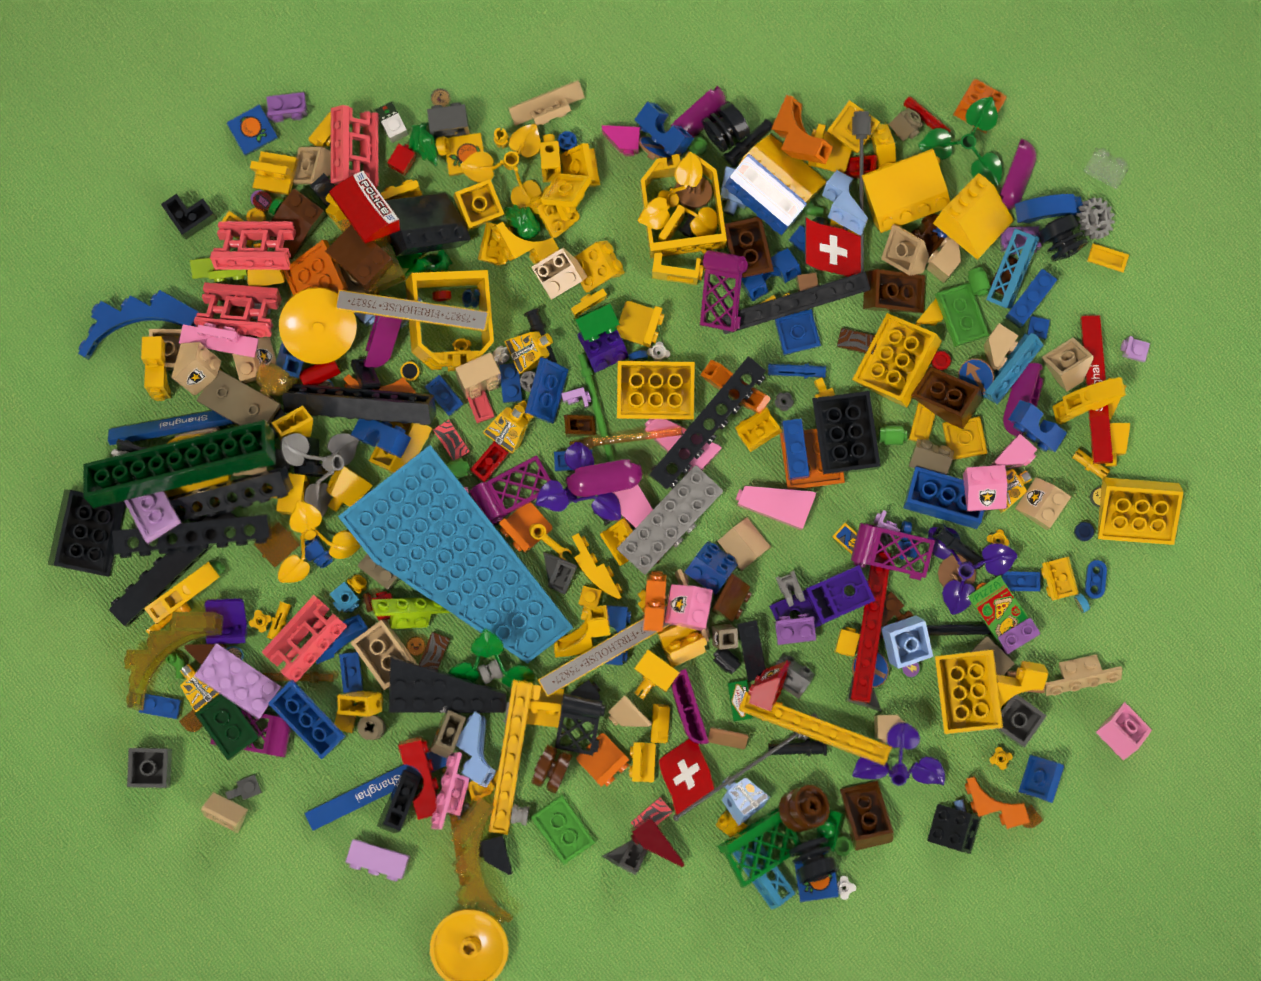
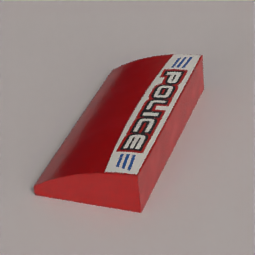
(365, 207)

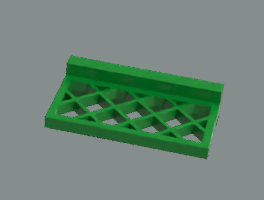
(750, 834)

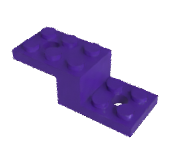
(827, 599)

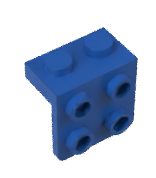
(711, 567)

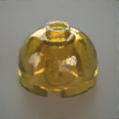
(273, 379)

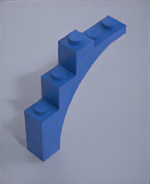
(133, 310)

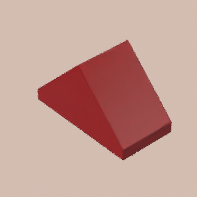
(853, 166)

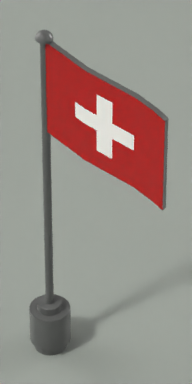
(832, 247)
(690, 777)

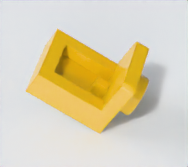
(728, 825)

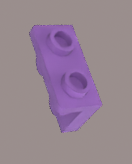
(286, 106)
(1020, 240)
(795, 630)
(1018, 636)

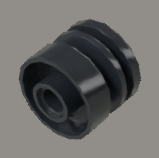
(724, 127)
(1062, 237)
(814, 863)

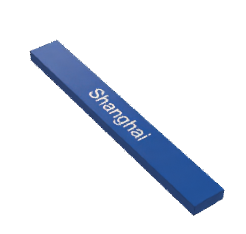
(167, 427)
(364, 794)

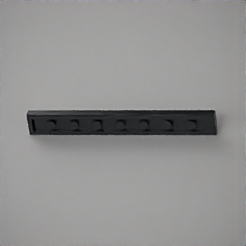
(800, 301)

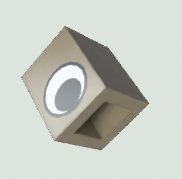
(724, 636)

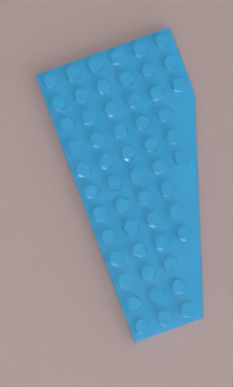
(447, 549)

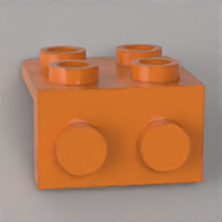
(975, 92)
(518, 526)
(604, 762)

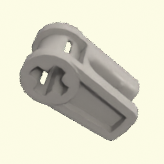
(790, 583)

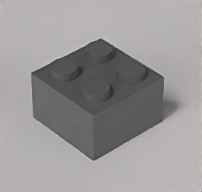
(448, 120)
(1020, 720)
(149, 768)

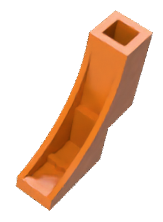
(798, 142)

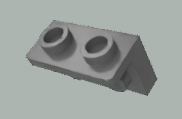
(797, 677)

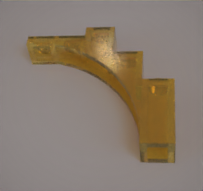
(144, 663)
(469, 832)

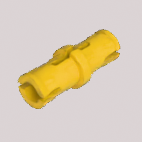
(501, 138)
(1087, 462)
(282, 609)

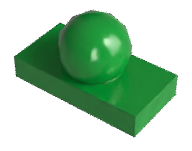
(831, 829)

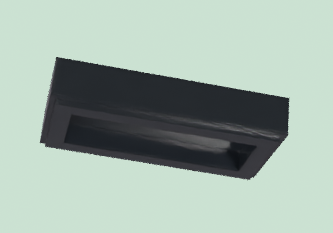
(365, 376)

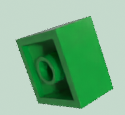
(597, 322)

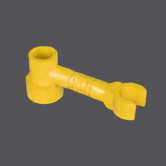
(541, 534)
(158, 626)

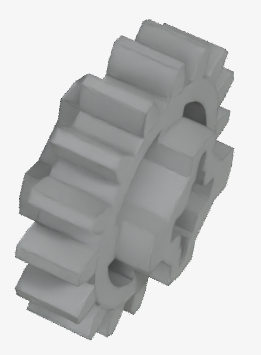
(1095, 218)

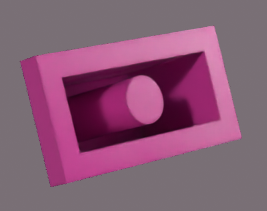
(623, 138)

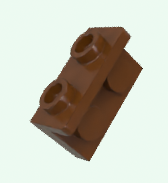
(926, 233)

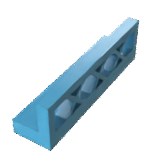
(1019, 271)
(1014, 366)
(763, 884)

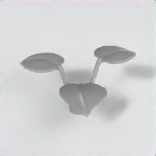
(343, 451)

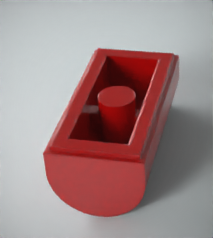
(319, 373)
(489, 461)

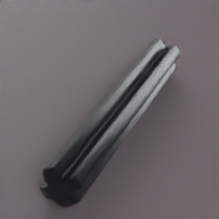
(963, 629)

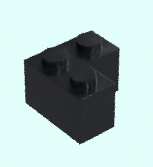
(188, 220)

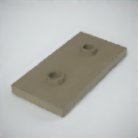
(237, 401)

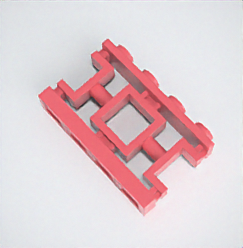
(342, 144)
(253, 258)
(239, 296)
(294, 633)

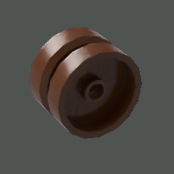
(550, 768)
(804, 808)

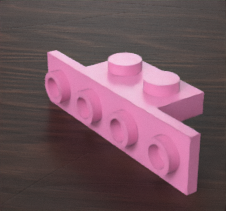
(219, 339)
(452, 793)

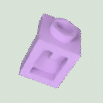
(1134, 349)
(574, 396)
(888, 525)

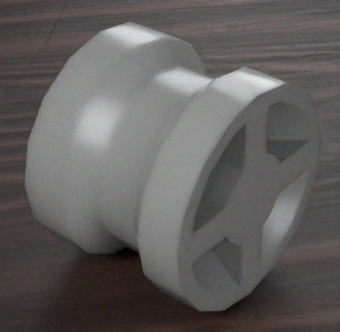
(526, 380)
(519, 814)

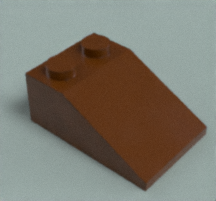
(305, 218)
(749, 240)
(360, 260)
(894, 292)
(948, 397)
(731, 598)
(866, 815)

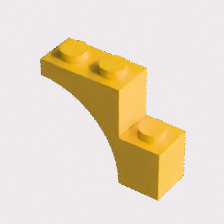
(883, 146)
(514, 246)
(155, 368)
(581, 640)
(1028, 677)

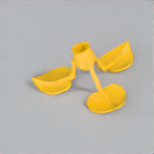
(525, 142)
(656, 212)
(304, 520)

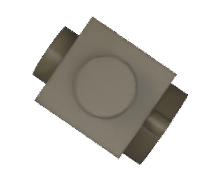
(906, 124)

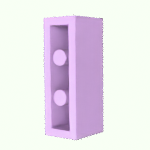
(377, 860)

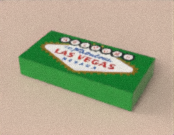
(736, 694)

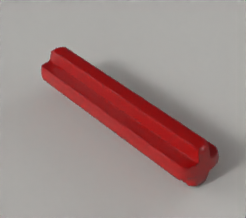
(925, 116)

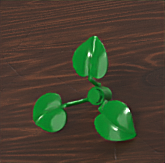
(980, 115)
(488, 645)

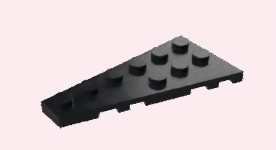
(433, 691)

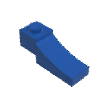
(354, 629)

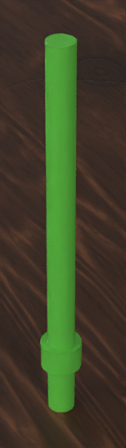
(587, 373)

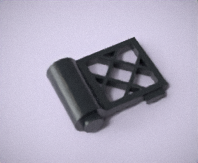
(580, 709)

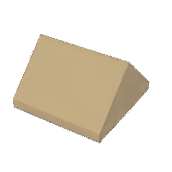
(744, 543)
(224, 812)

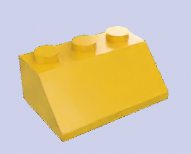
(392, 463)

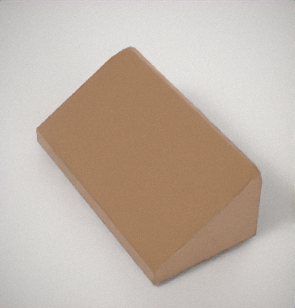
(727, 738)

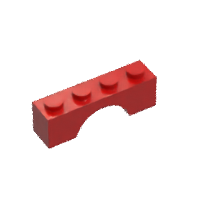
(414, 754)

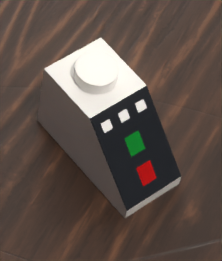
(391, 122)

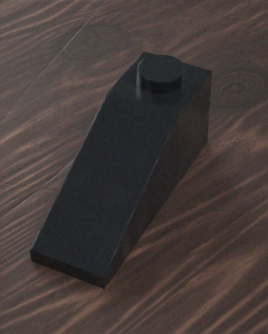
(751, 649)
(399, 802)

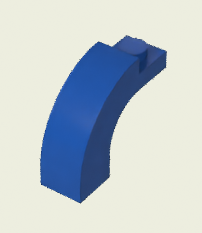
(1047, 207)

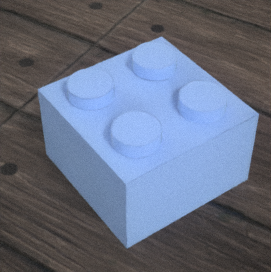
(907, 641)

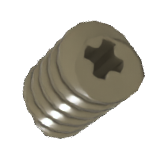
(364, 725)

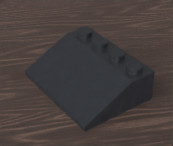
(427, 224)
(846, 433)
(85, 535)

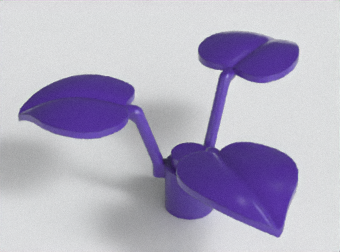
(557, 499)
(998, 561)
(904, 736)

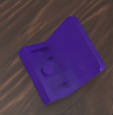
(604, 350)
(234, 621)

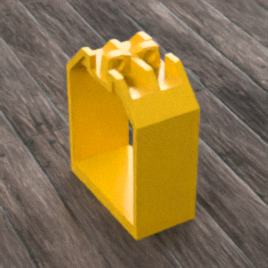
(664, 168)
(451, 359)

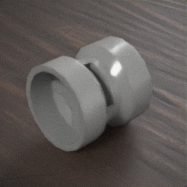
(494, 669)

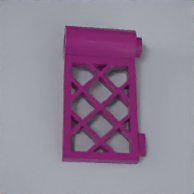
(730, 267)
(488, 498)
(867, 544)
(276, 735)

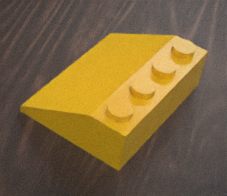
(789, 170)
(905, 191)
(975, 217)
(898, 360)
(655, 390)
(1139, 511)
(968, 692)

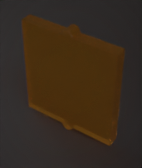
(279, 546)

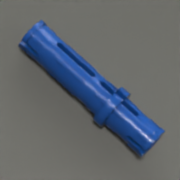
(796, 370)

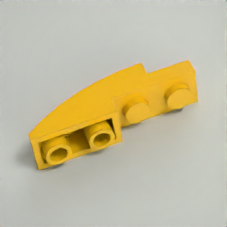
(1088, 398)
(599, 575)
(182, 592)

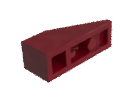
(653, 839)

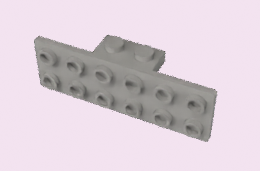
(670, 520)

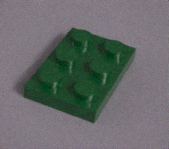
(227, 726)

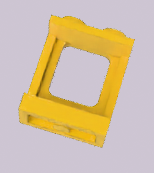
(676, 274)

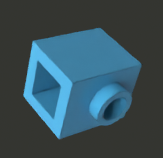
(345, 598)

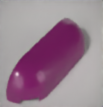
(708, 103)
(1018, 174)
(381, 340)
(1025, 388)
(604, 478)
(688, 709)

